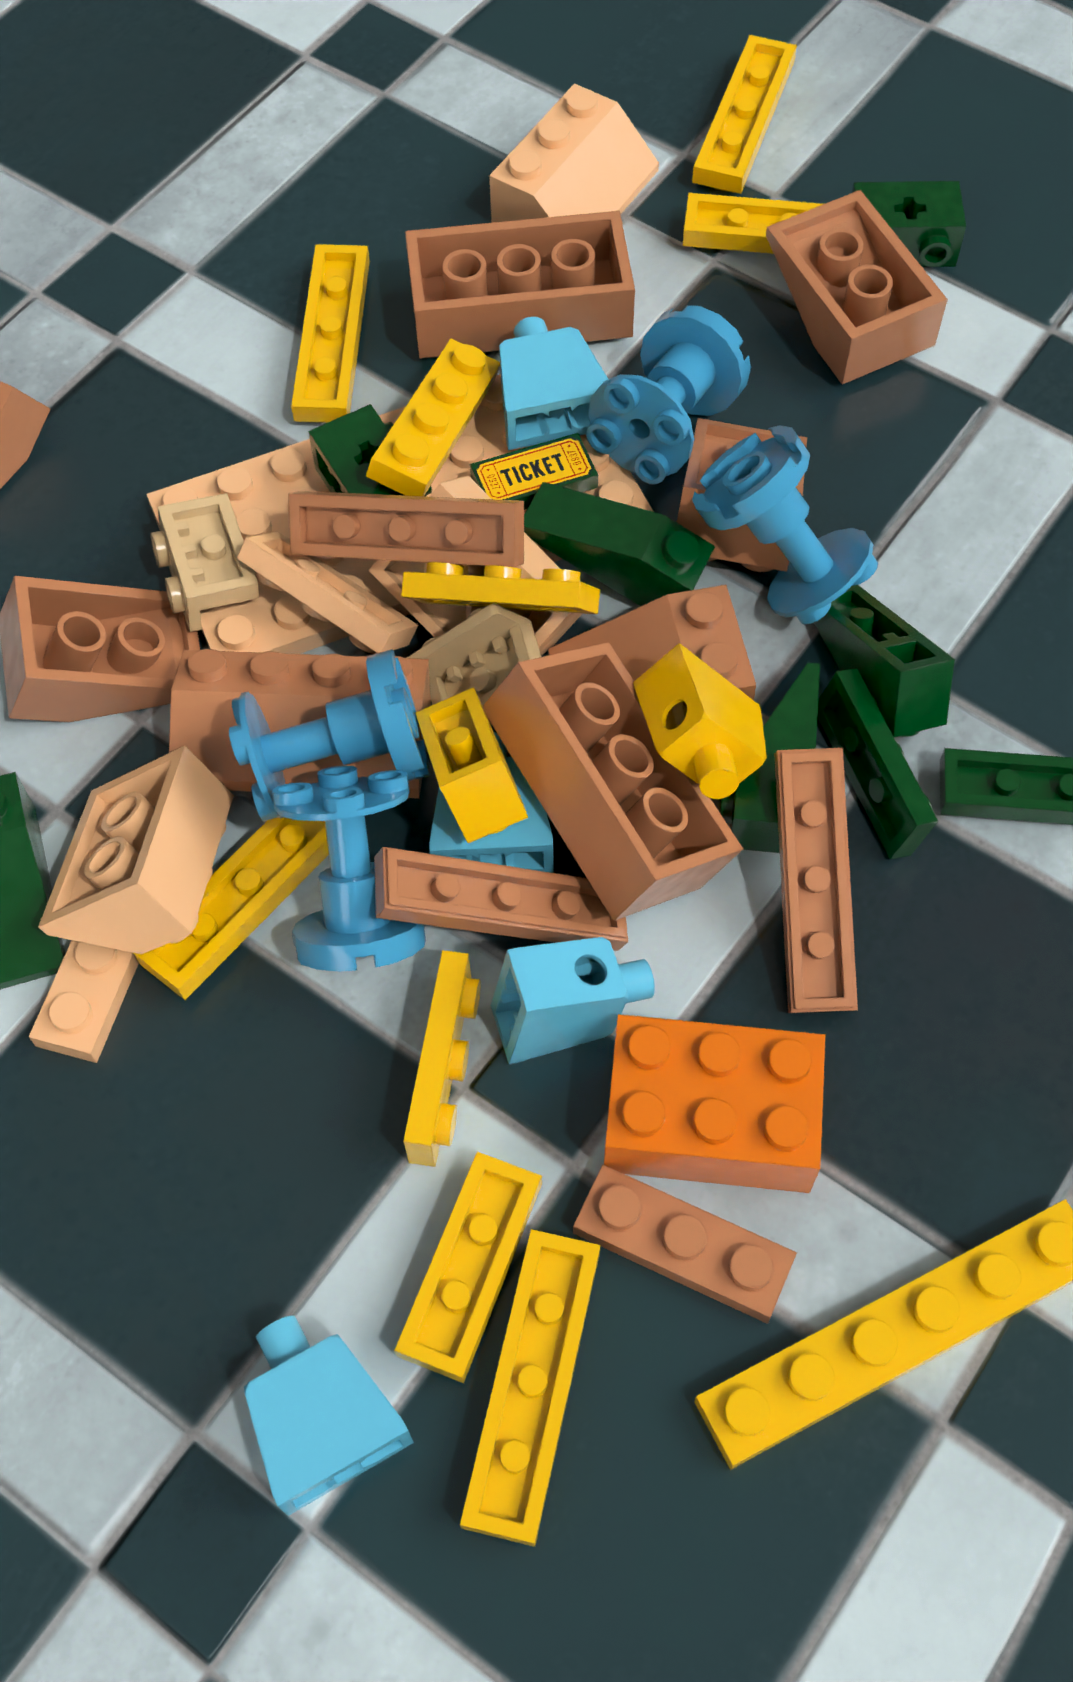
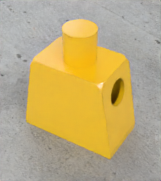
(716, 736)

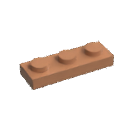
(684, 1243)

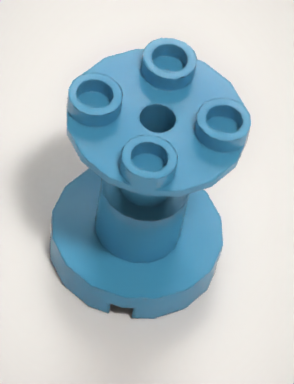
(689, 368)
(757, 488)
(354, 728)
(347, 889)

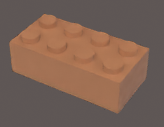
(490, 276)
(592, 764)

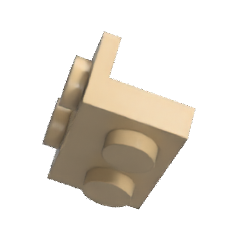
(478, 652)

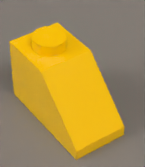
(470, 766)

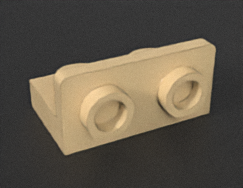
(201, 548)

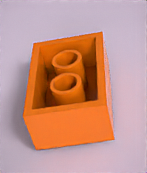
(716, 1103)

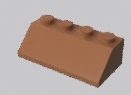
(290, 693)

